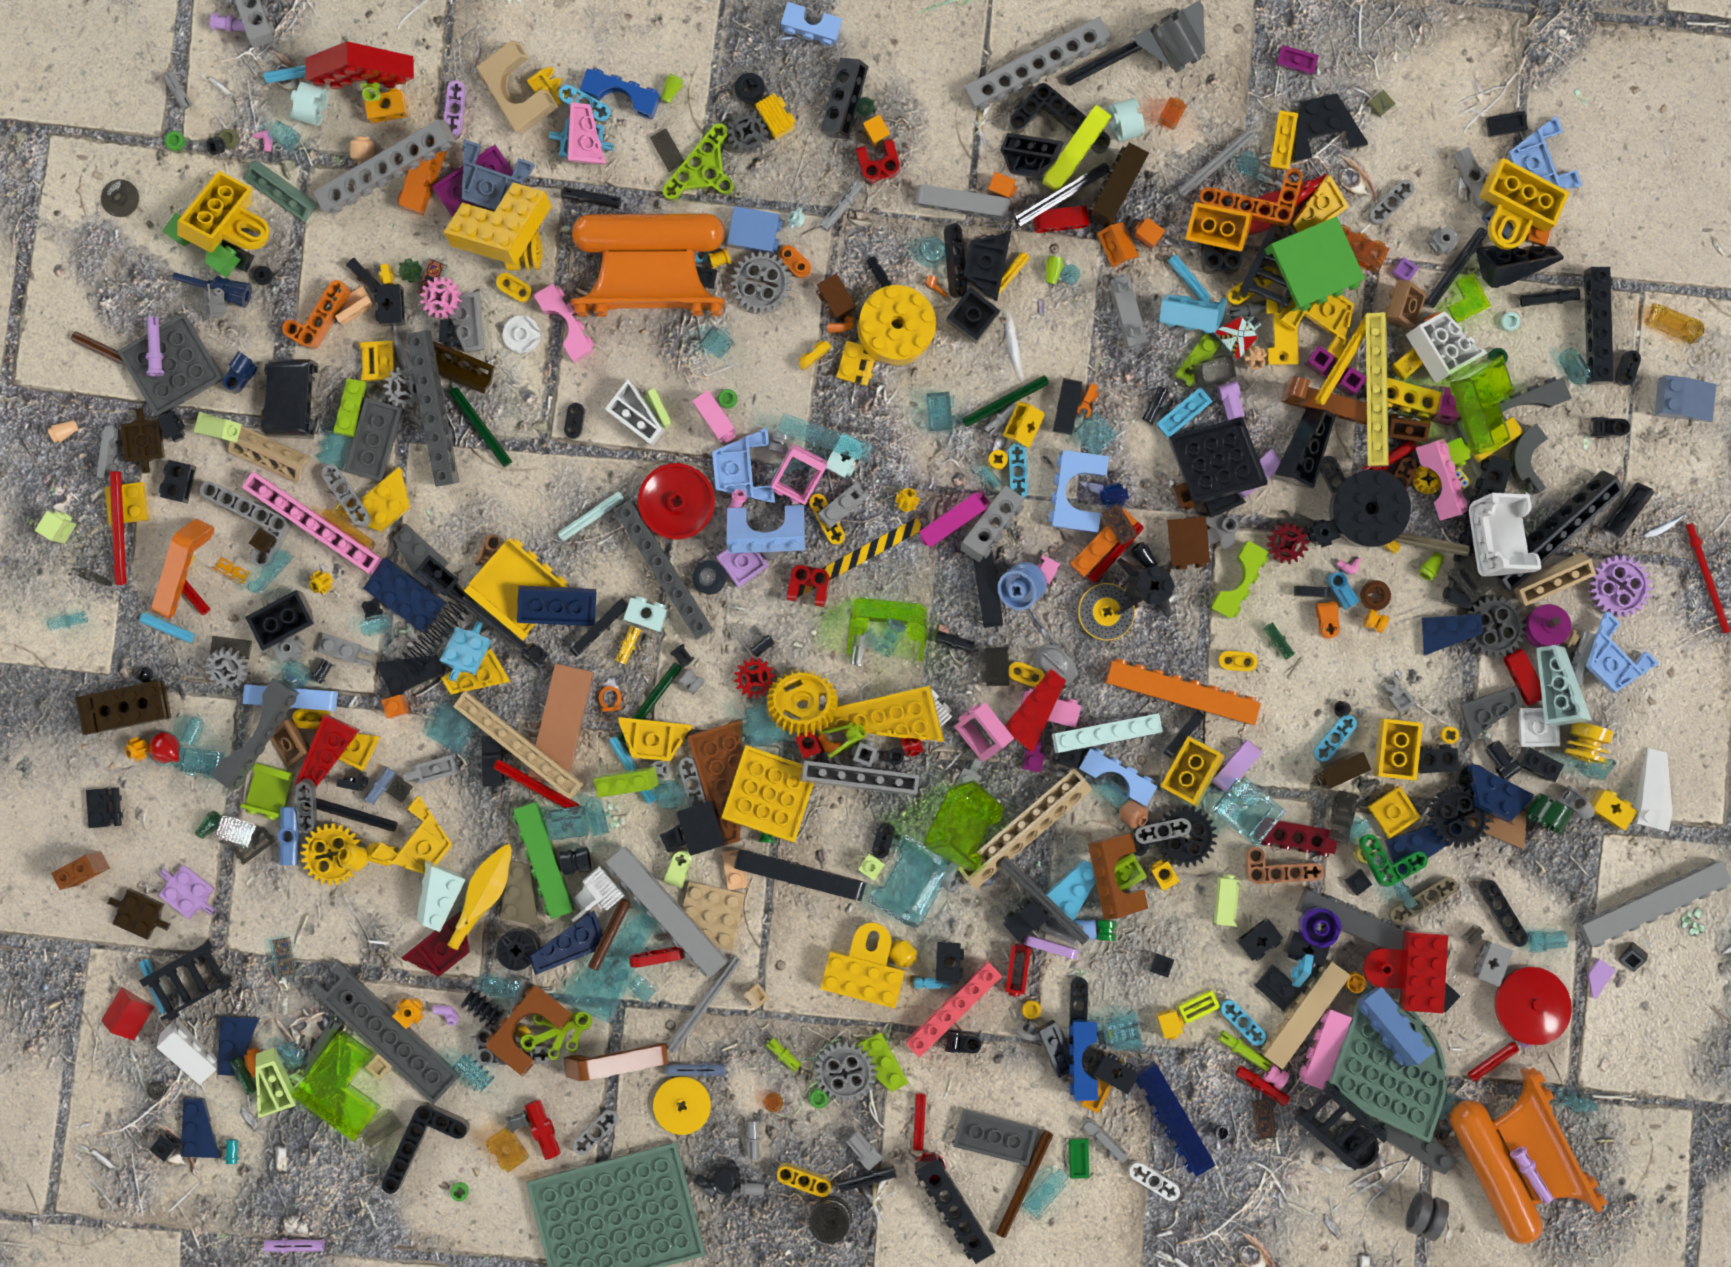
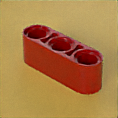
(1061, 219)
(1524, 676)

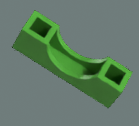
(221, 259)

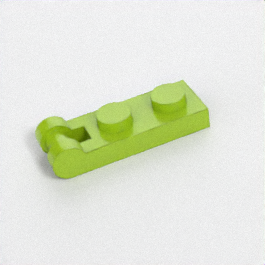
(1204, 350)

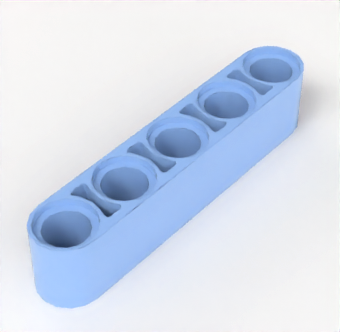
(306, 698)

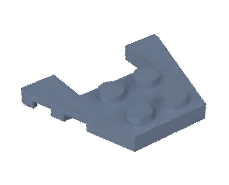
(486, 186)

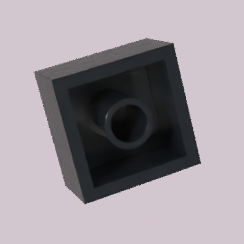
(973, 315)

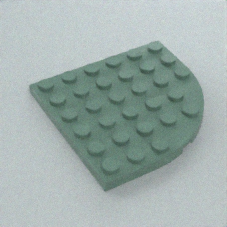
(1391, 1093)

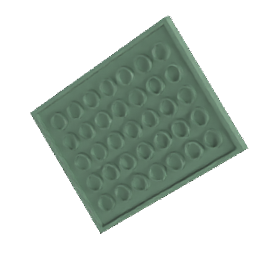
(618, 1212)

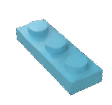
(1184, 412)

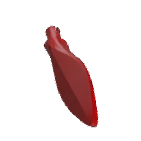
(1307, 190)

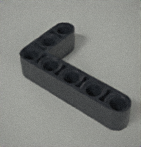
(1060, 115)
(416, 1139)

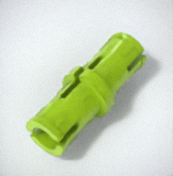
(783, 1054)

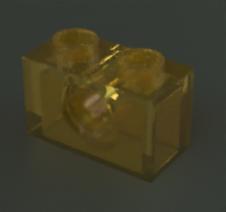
(507, 1161)

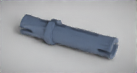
(719, 1070)

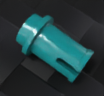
(232, 1151)

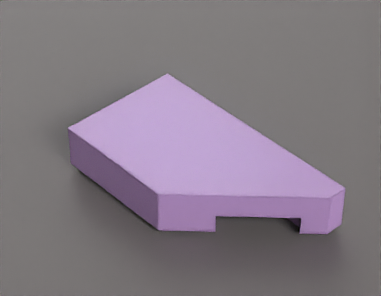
(1599, 976)

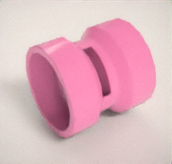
(1275, 1076)

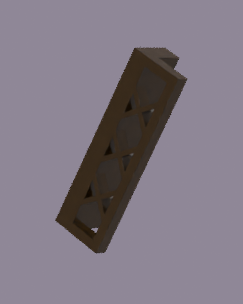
(458, 372)

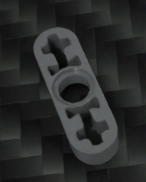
(309, 798)

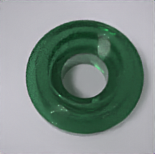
(865, 101)

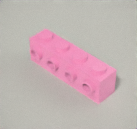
(1325, 1048)

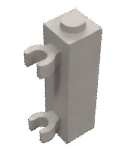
(1127, 311)

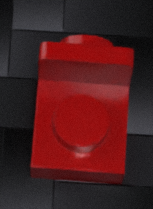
(912, 746)

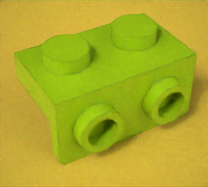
(1128, 872)

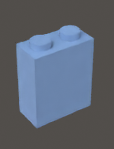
(754, 230)

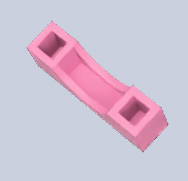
(552, 302)
(1437, 457)

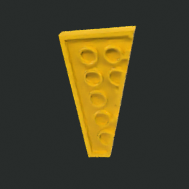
(894, 715)

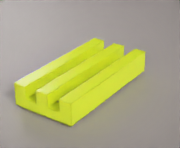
(1183, 1013)

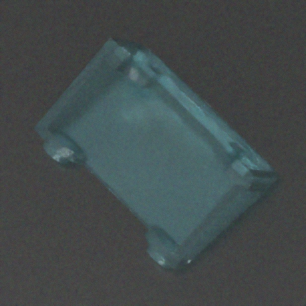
(912, 883)

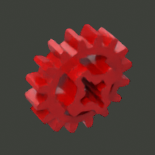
(760, 670)

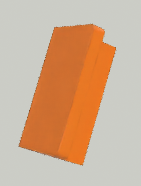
(1117, 244)

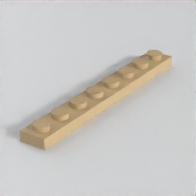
(518, 745)

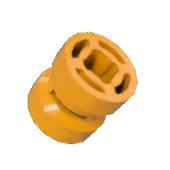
(1376, 621)
(1357, 984)

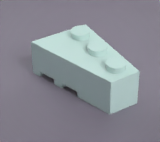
(438, 895)

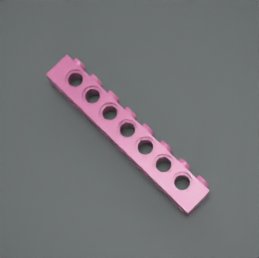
(312, 522)

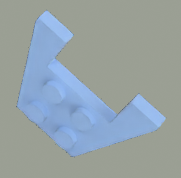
(1535, 157)
(734, 468)
(1610, 663)

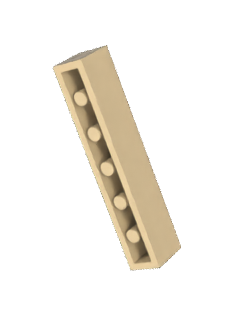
(1304, 1014)

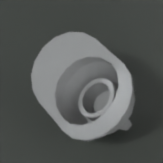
(1054, 658)

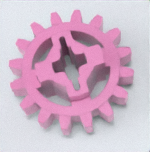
(449, 297)

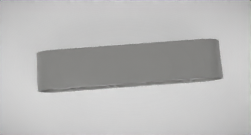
(962, 202)

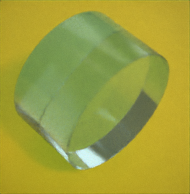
(642, 988)

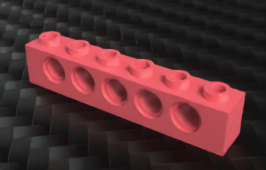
(953, 1008)

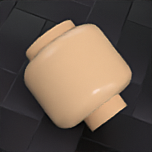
(362, 149)

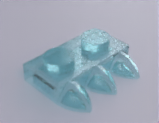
(335, 447)

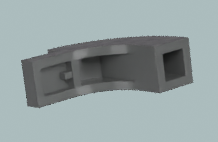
(1521, 456)

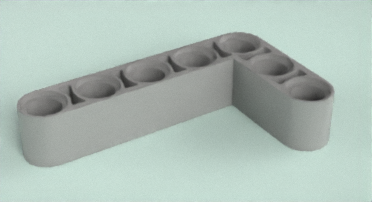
(252, 514)

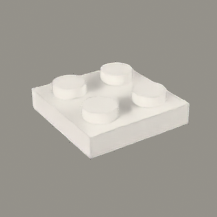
(1534, 731)

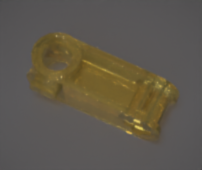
(1674, 323)

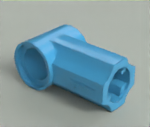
(1343, 591)

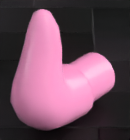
(266, 140)
(1349, 569)

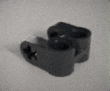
(1221, 258)

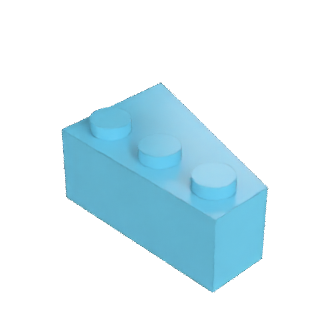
(1192, 313)
(1073, 889)

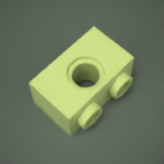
(56, 526)

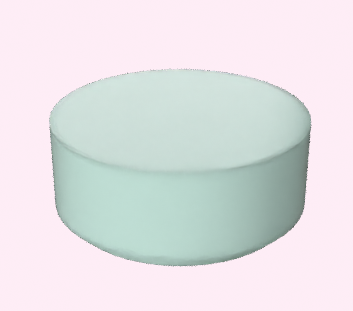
(1510, 321)

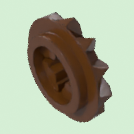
(1381, 588)

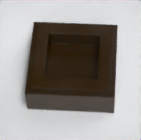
(262, 540)

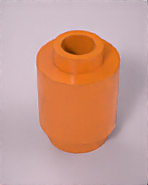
(250, 1059)

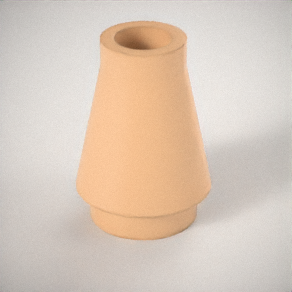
(62, 431)

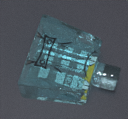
(1122, 1032)

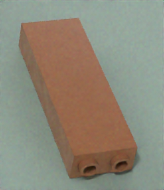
(563, 715)

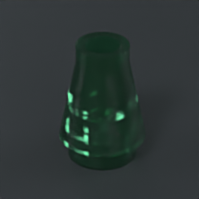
(208, 824)

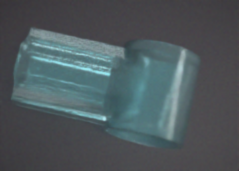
(597, 818)
(1541, 941)

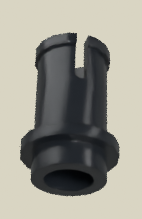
(762, 645)
(321, 672)

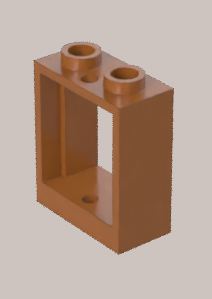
(80, 870)

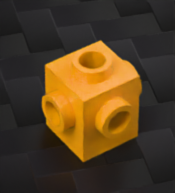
(403, 1014)

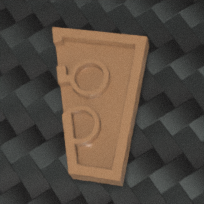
(1510, 832)

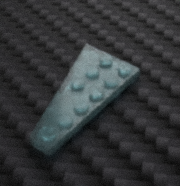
(602, 990)

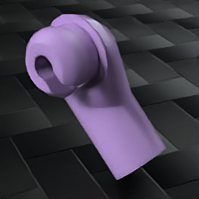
(448, 1012)

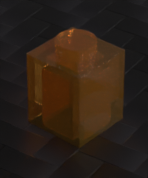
(1172, 112)

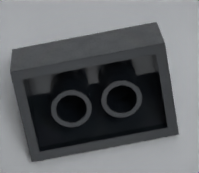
(280, 619)

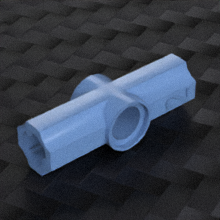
(288, 849)

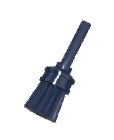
(234, 291)

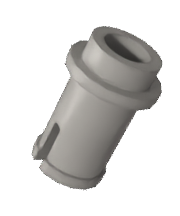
(752, 1189)

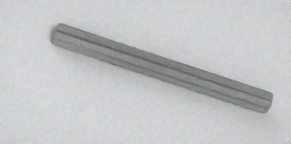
(704, 1003)

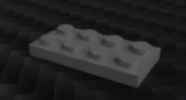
(374, 439)
(995, 1136)

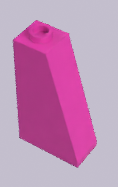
(954, 519)

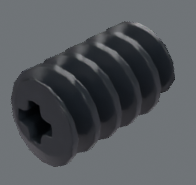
(482, 1008)

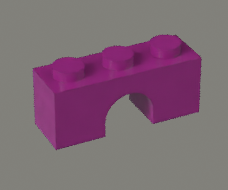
(1323, 362)

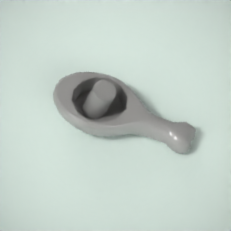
(1029, 1031)

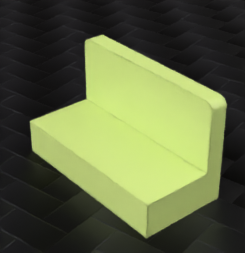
(657, 407)

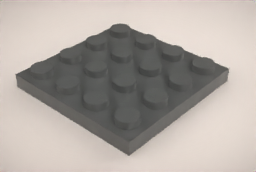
(185, 365)

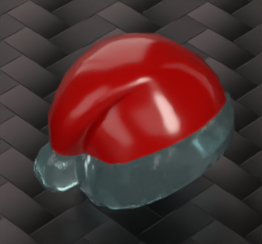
(166, 749)

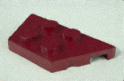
(434, 953)

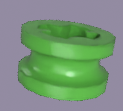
(464, 1187)

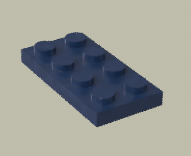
(404, 595)
(556, 605)

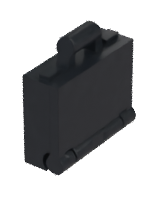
(700, 828)

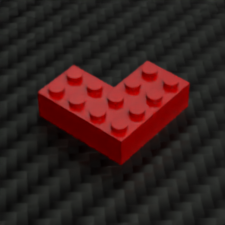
(358, 62)

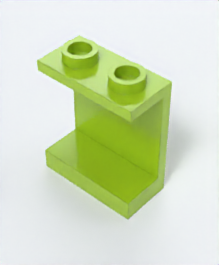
(268, 790)

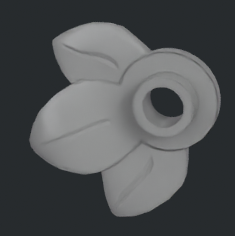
(1219, 532)

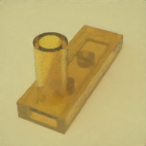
(335, 518)

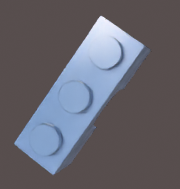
(826, 31)

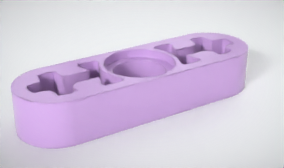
(460, 95)
(1051, 946)

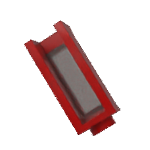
(1017, 969)

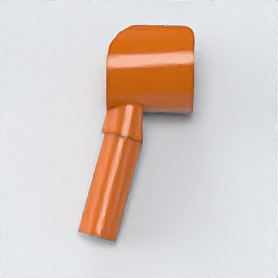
(931, 283)

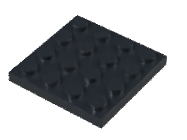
(1218, 460)

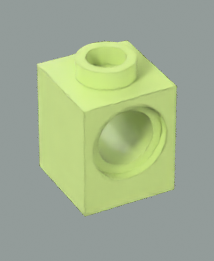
(871, 866)

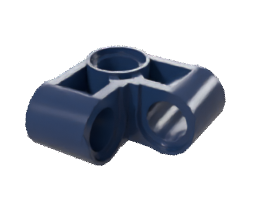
(242, 370)

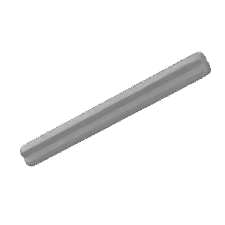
(1215, 163)

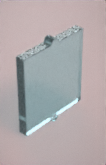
(1095, 433)

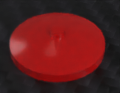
(676, 501)
(1533, 1006)

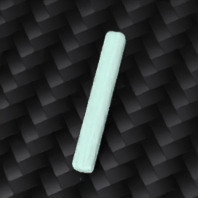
(591, 516)

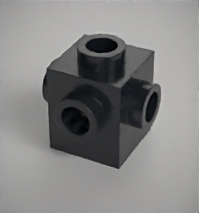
(1328, 528)

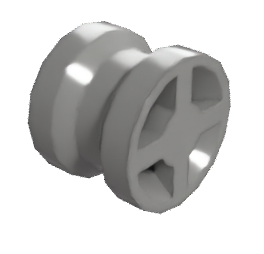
(662, 771)

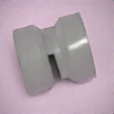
(782, 439)
(691, 681)

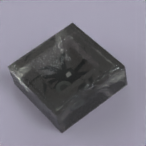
(399, 789)

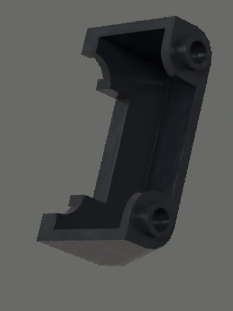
(289, 398)

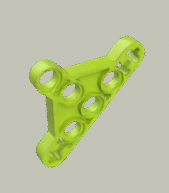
(709, 160)

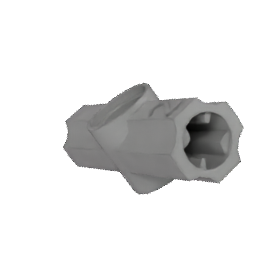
(1468, 164)
(1580, 655)

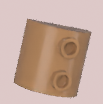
(1405, 304)

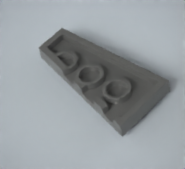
(1430, 1153)

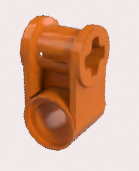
(1327, 616)

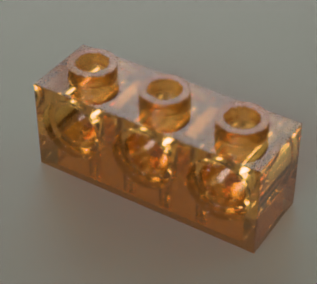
(1364, 256)

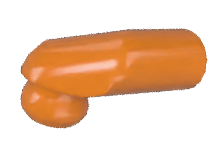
(841, 327)

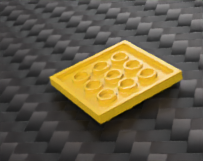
(767, 795)

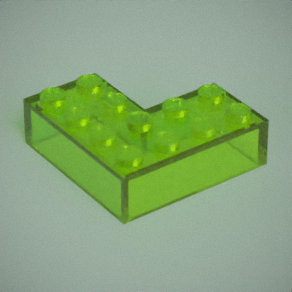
(1477, 402)
(329, 1088)

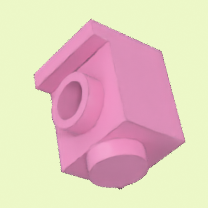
(1048, 567)

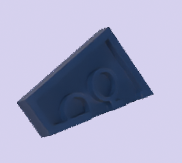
(1449, 630)
(197, 1131)

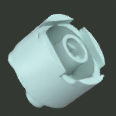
(308, 103)
(1126, 120)

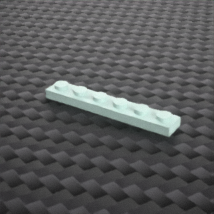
(1107, 733)

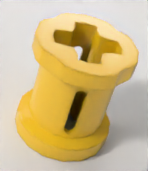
(719, 258)

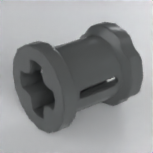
(518, 1121)

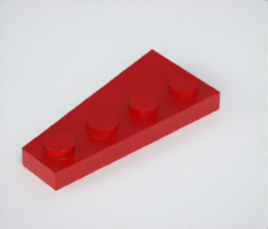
(1031, 717)
(327, 747)

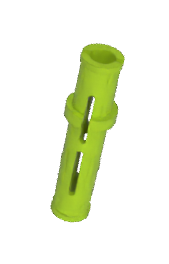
(1237, 1046)

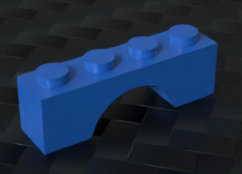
(598, 85)
(1084, 1085)

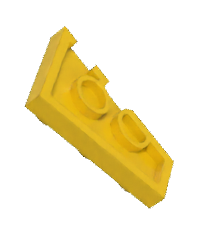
(488, 674)

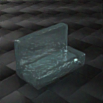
(1596, 771)

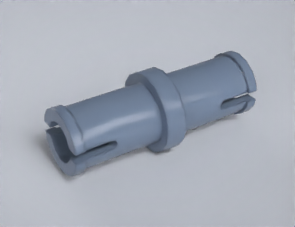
(380, 785)

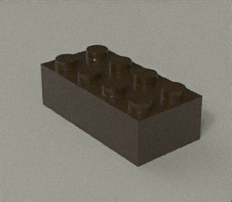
(1120, 181)

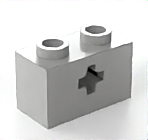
(1492, 973)

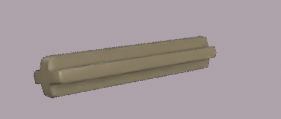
(1434, 544)

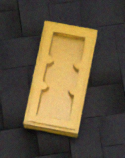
(1407, 364)

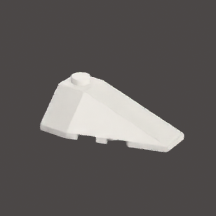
(1654, 792)

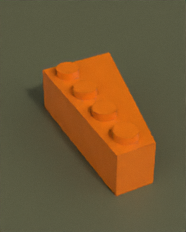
(419, 183)

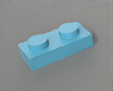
(1302, 970)

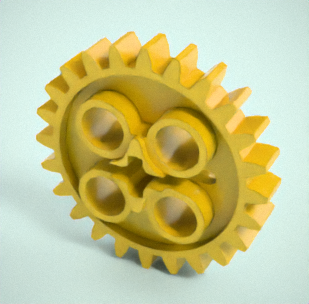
(328, 837)

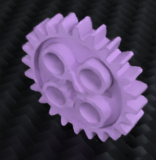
(1629, 571)

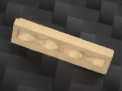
(269, 449)

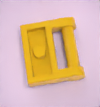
(383, 360)

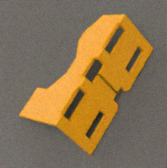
(230, 569)

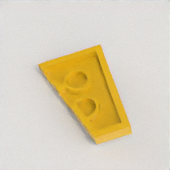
(1323, 205)
(360, 751)

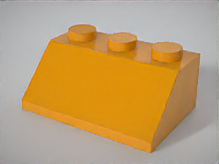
(1218, 227)

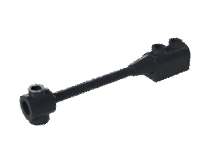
(447, 585)

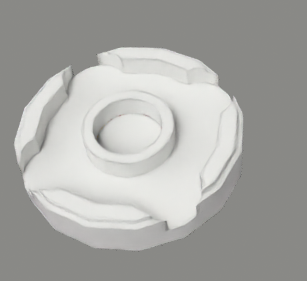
(521, 334)

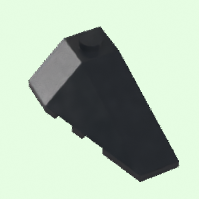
(1505, 267)

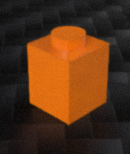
(1002, 186)
(1148, 232)
(395, 706)

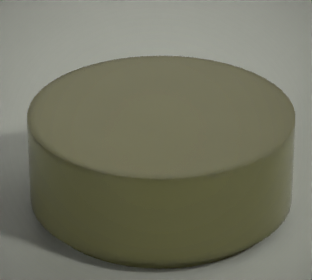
(230, 138)

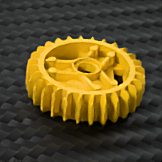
(809, 691)

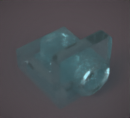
(1583, 1105)

